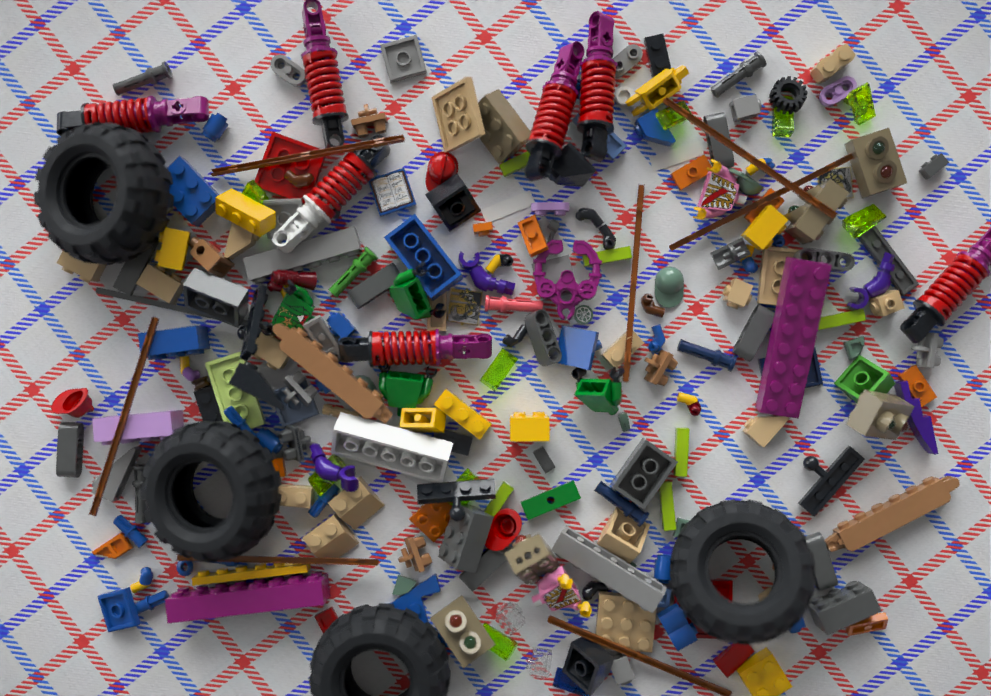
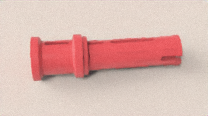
(502, 304)

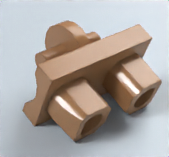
(378, 121)
(658, 365)
(418, 561)

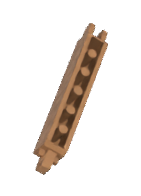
(331, 373)
(892, 514)

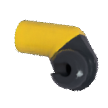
(499, 260)

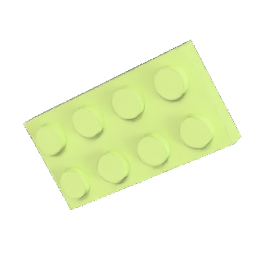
(248, 406)

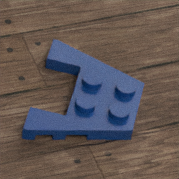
(414, 601)

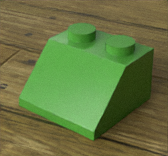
(863, 376)

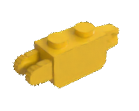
(657, 89)

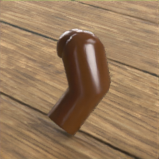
(299, 181)
(649, 306)

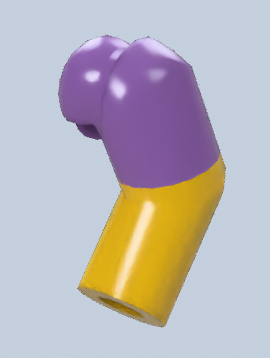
(186, 371)

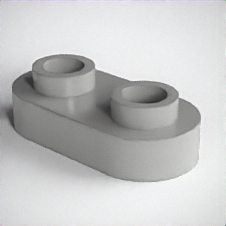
(626, 60)
(289, 70)

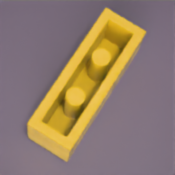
(245, 212)
(463, 413)

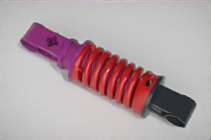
(322, 76)
(597, 88)
(554, 113)
(141, 115)
(949, 290)
(426, 348)

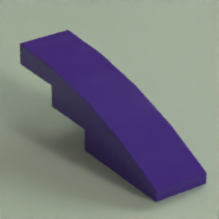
(919, 424)

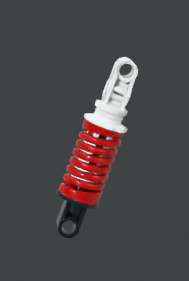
(329, 193)

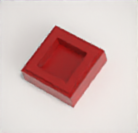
(325, 618)

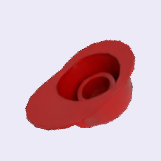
(440, 168)
(73, 402)
(504, 529)

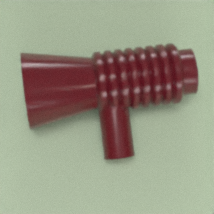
(305, 279)

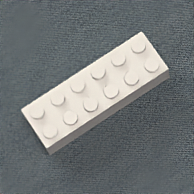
(391, 447)

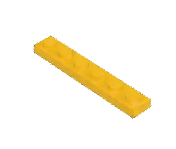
(244, 573)

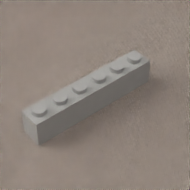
(306, 253)
(609, 569)

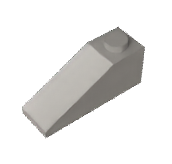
(119, 475)

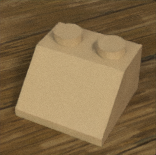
(357, 505)
(623, 536)
(330, 538)

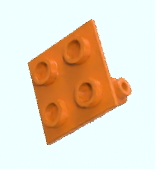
(432, 519)

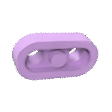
(836, 91)
(543, 208)

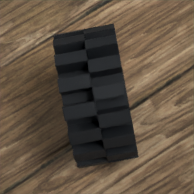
(791, 86)

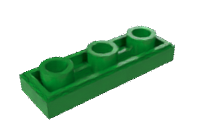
(539, 505)

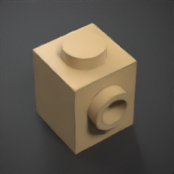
(737, 293)
(886, 303)

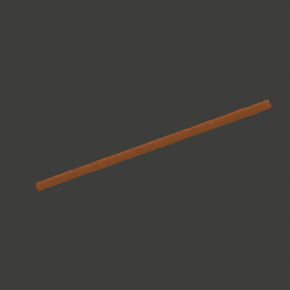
(308, 155)
(750, 158)
(760, 202)
(628, 346)
(124, 416)
(296, 560)
(638, 656)

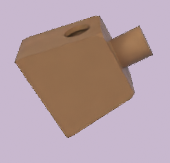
(210, 257)

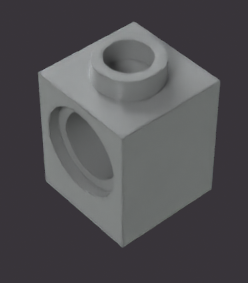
(745, 108)
(622, 670)

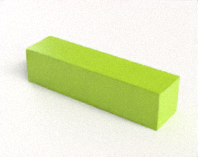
(514, 164)
(610, 255)
(841, 319)
(681, 451)
(501, 496)
(667, 506)

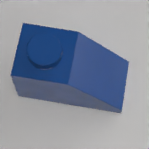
(652, 131)

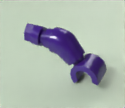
(482, 279)
(877, 285)
(332, 472)

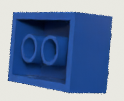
(191, 192)
(177, 342)

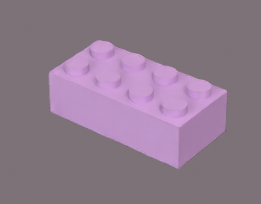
(138, 426)

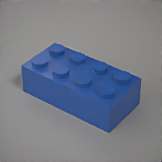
(414, 245)

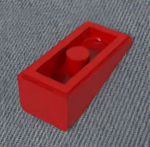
(732, 658)

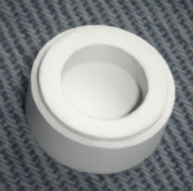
(622, 95)

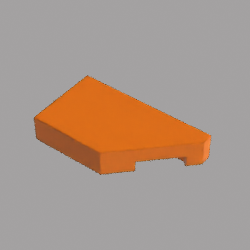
(115, 547)

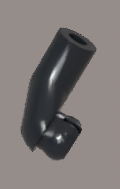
(590, 214)
(608, 238)
(517, 338)
(591, 589)

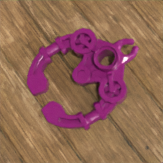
(566, 284)

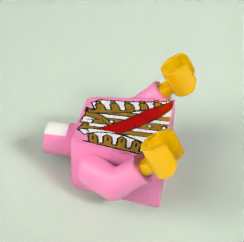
(718, 193)
(560, 592)

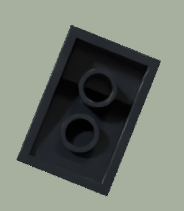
(254, 383)

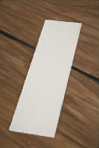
(676, 156)
(508, 206)

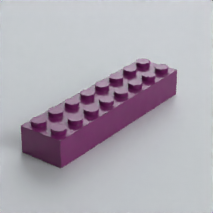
(792, 337)
(247, 597)

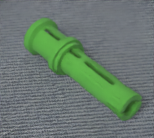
(359, 265)

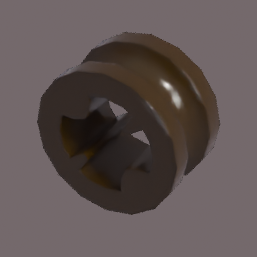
(201, 383)

